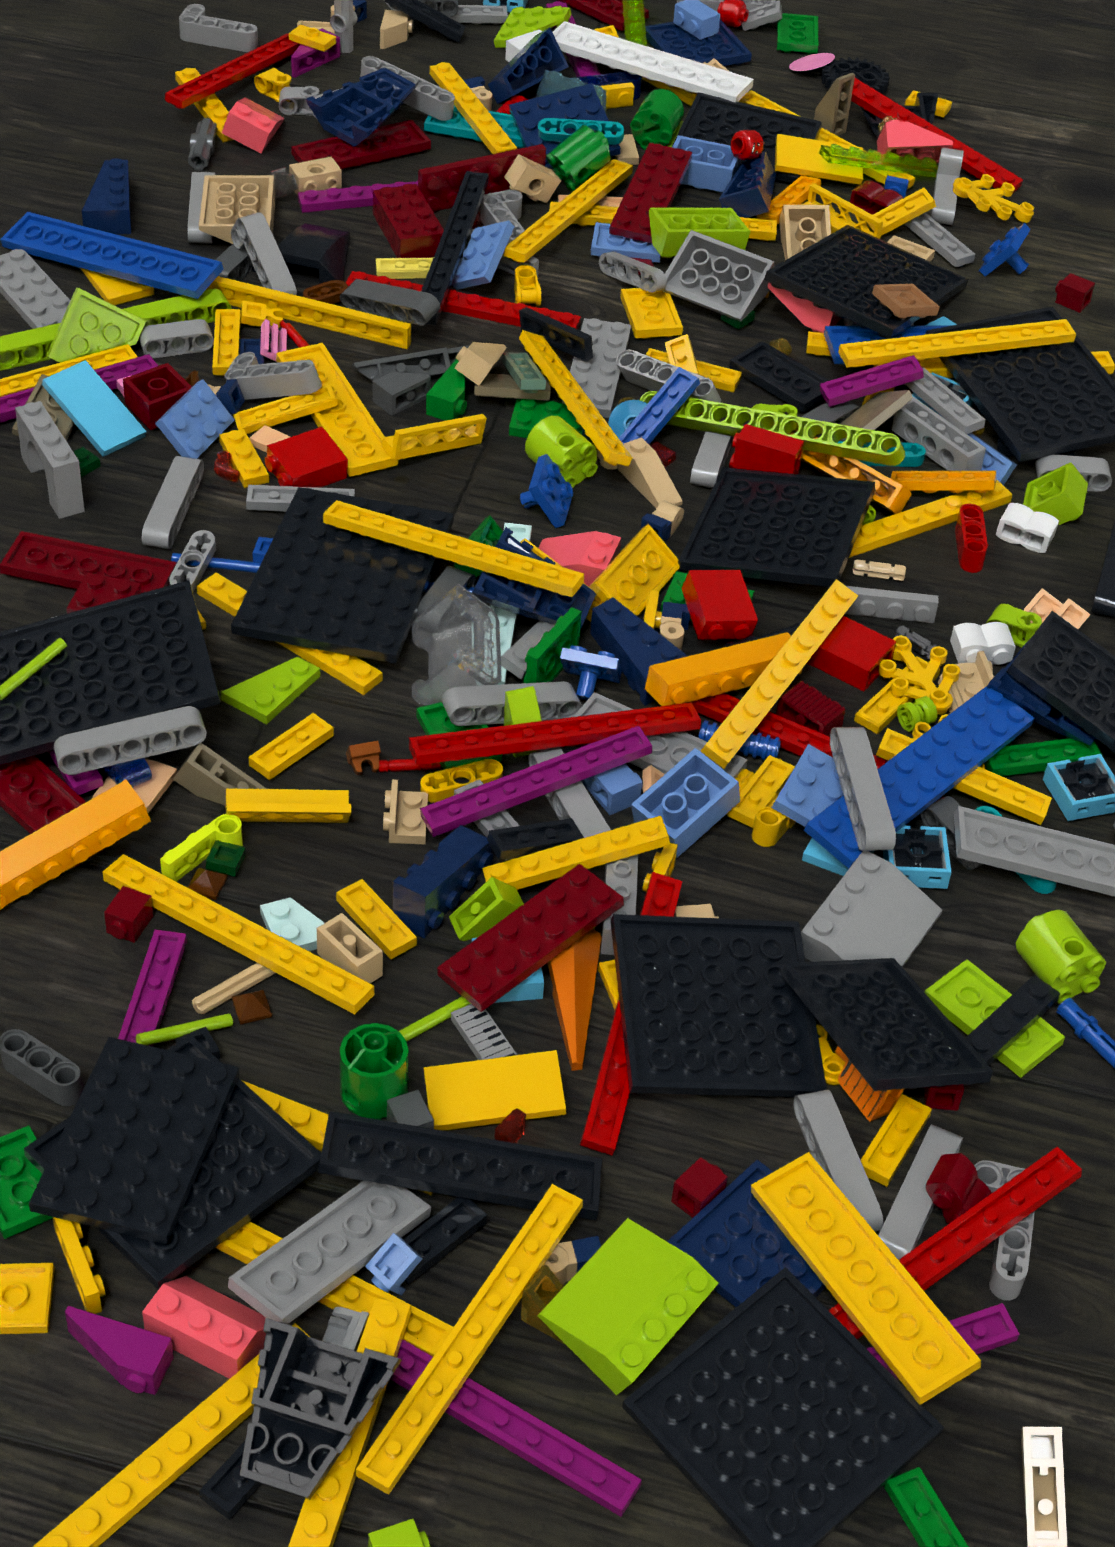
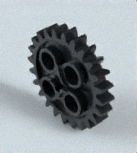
(864, 71)

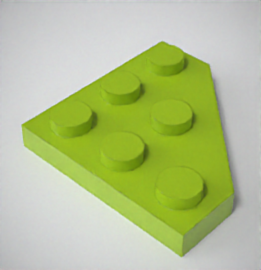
(527, 20)
(92, 327)

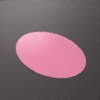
(812, 61)

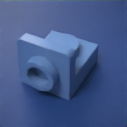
(393, 1264)

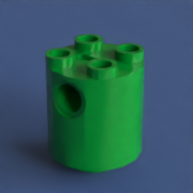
(657, 118)
(579, 156)
(372, 1069)

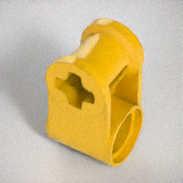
(272, 82)
(526, 285)
(770, 824)

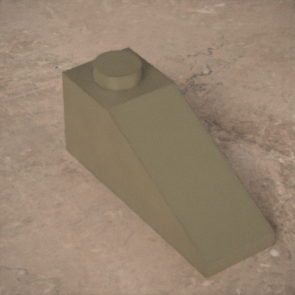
(835, 105)
(210, 774)

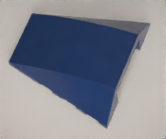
(361, 106)
(524, 598)
(1041, 710)

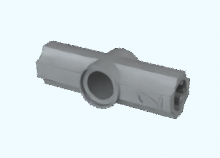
(343, 22)

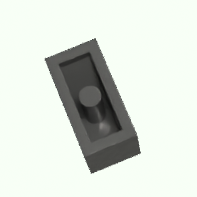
(400, 390)

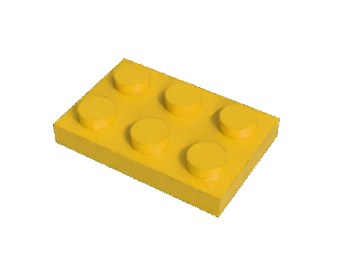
(651, 313)

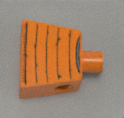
(870, 1102)

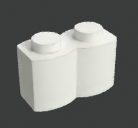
(1027, 527)
(991, 638)

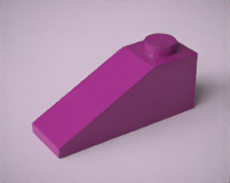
(308, 58)
(127, 1352)

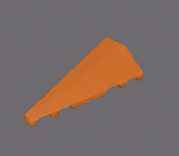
(573, 989)

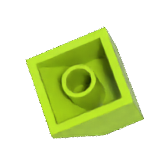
(1058, 493)

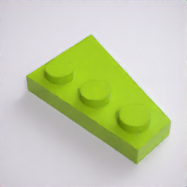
(272, 690)

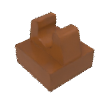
(362, 753)

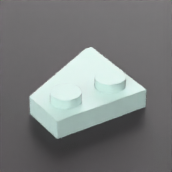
(291, 922)

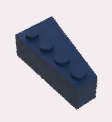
(528, 66)
(750, 188)
(109, 199)
(631, 642)
(440, 880)

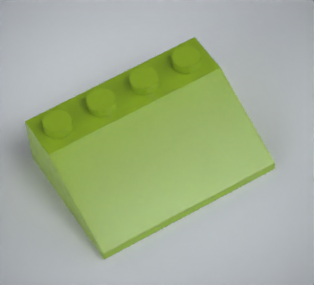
(627, 1303)

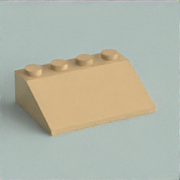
(233, 197)

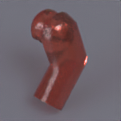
(224, 468)

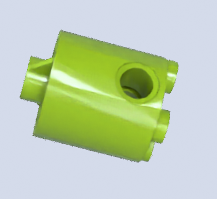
(564, 446)
(1060, 954)

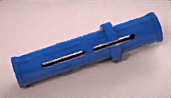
(1088, 1028)

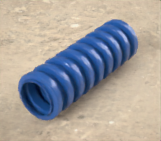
(754, 745)

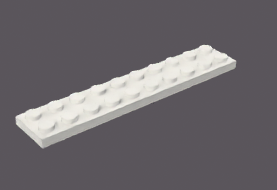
(651, 63)

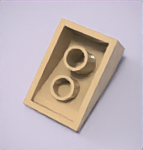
(803, 227)

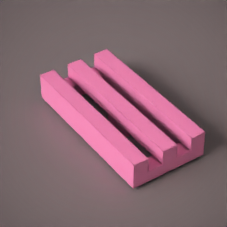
(278, 340)

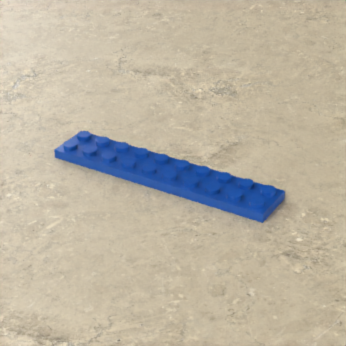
(113, 255)
(929, 767)

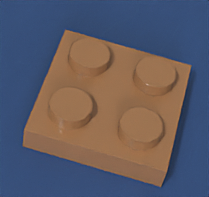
(905, 300)

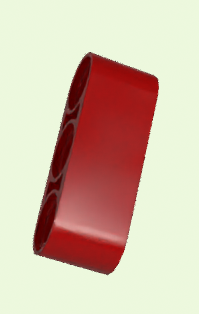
(971, 538)

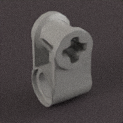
(298, 97)

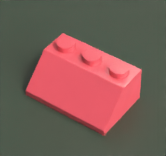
(206, 1325)

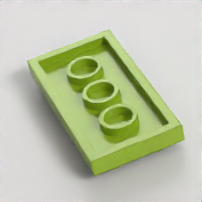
(971, 996)

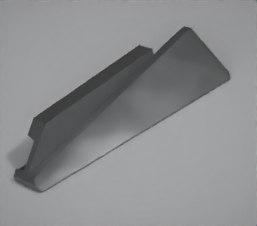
(429, 362)

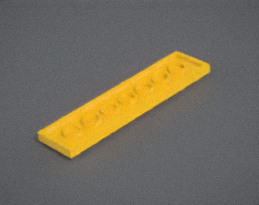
(348, 422)
(866, 1278)

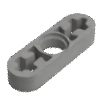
(192, 552)

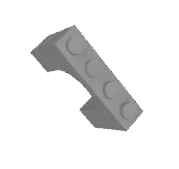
(47, 450)

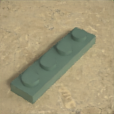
(524, 372)

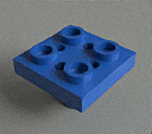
(1006, 251)
(549, 491)
(590, 668)

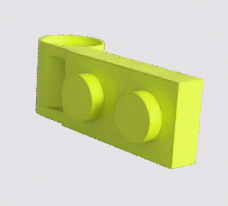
(198, 845)

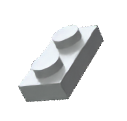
(762, 15)

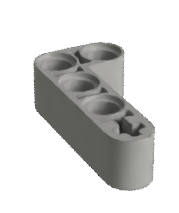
(216, 32)
(945, 199)
(502, 207)
(255, 235)
(273, 378)
(1017, 1237)

